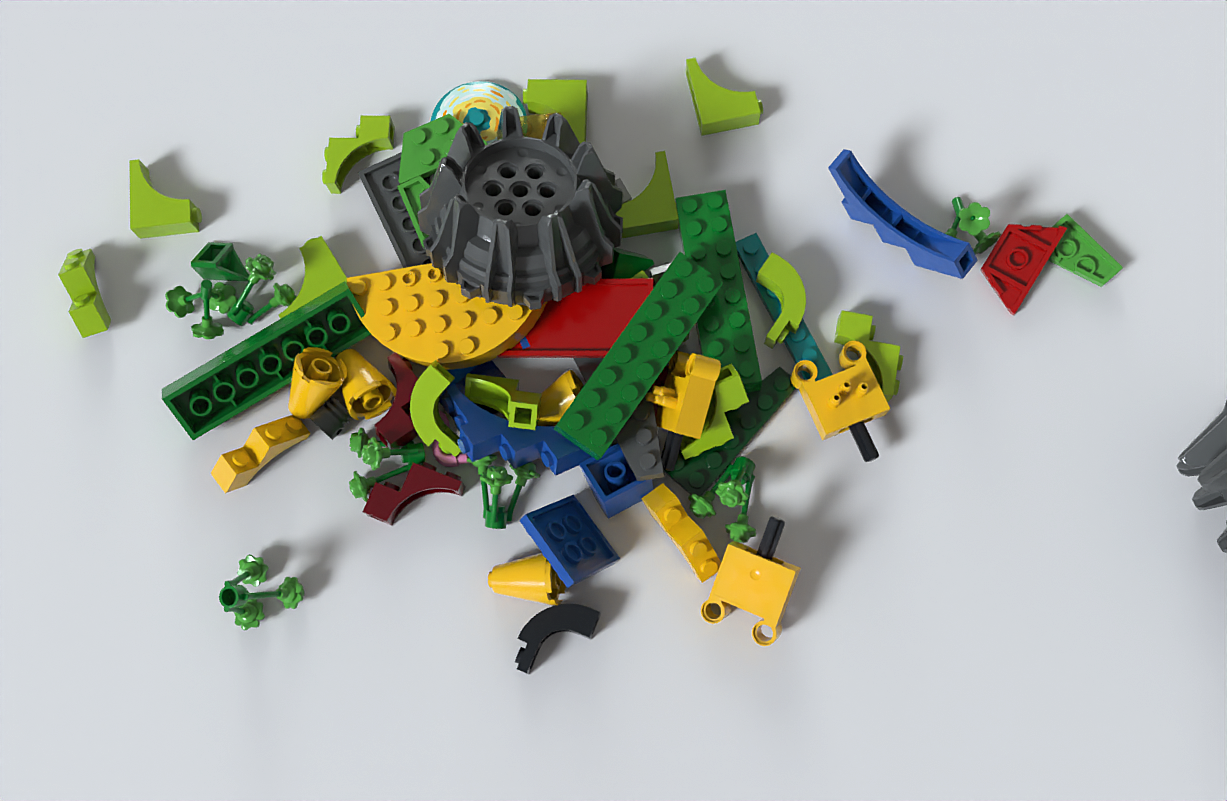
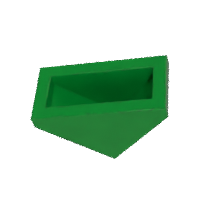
(219, 262)
(625, 265)

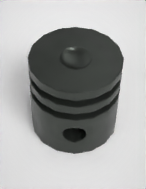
(331, 418)

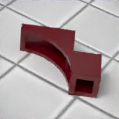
(397, 426)
(387, 502)

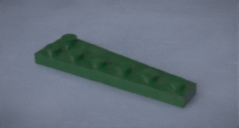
(700, 472)

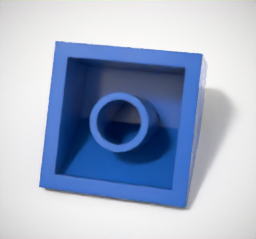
(614, 481)

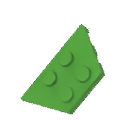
(426, 146)

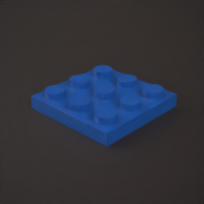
(569, 540)

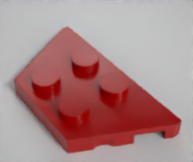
(1019, 260)

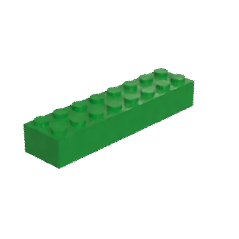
(725, 324)
(638, 356)
(263, 361)

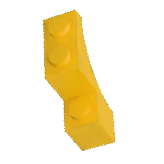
(264, 443)
(683, 531)

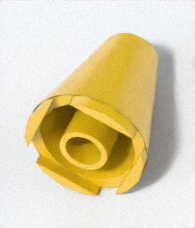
(314, 381)
(365, 387)
(558, 398)
(528, 579)

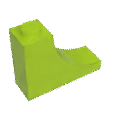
(561, 96)
(718, 107)
(653, 208)
(157, 214)
(321, 273)

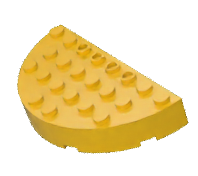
(431, 320)

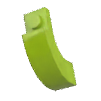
(788, 287)
(425, 409)

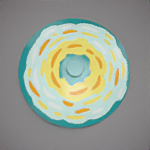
(478, 104)

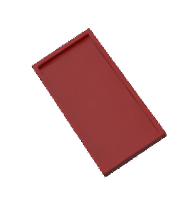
(585, 321)

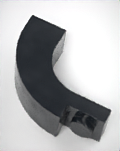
(555, 619)

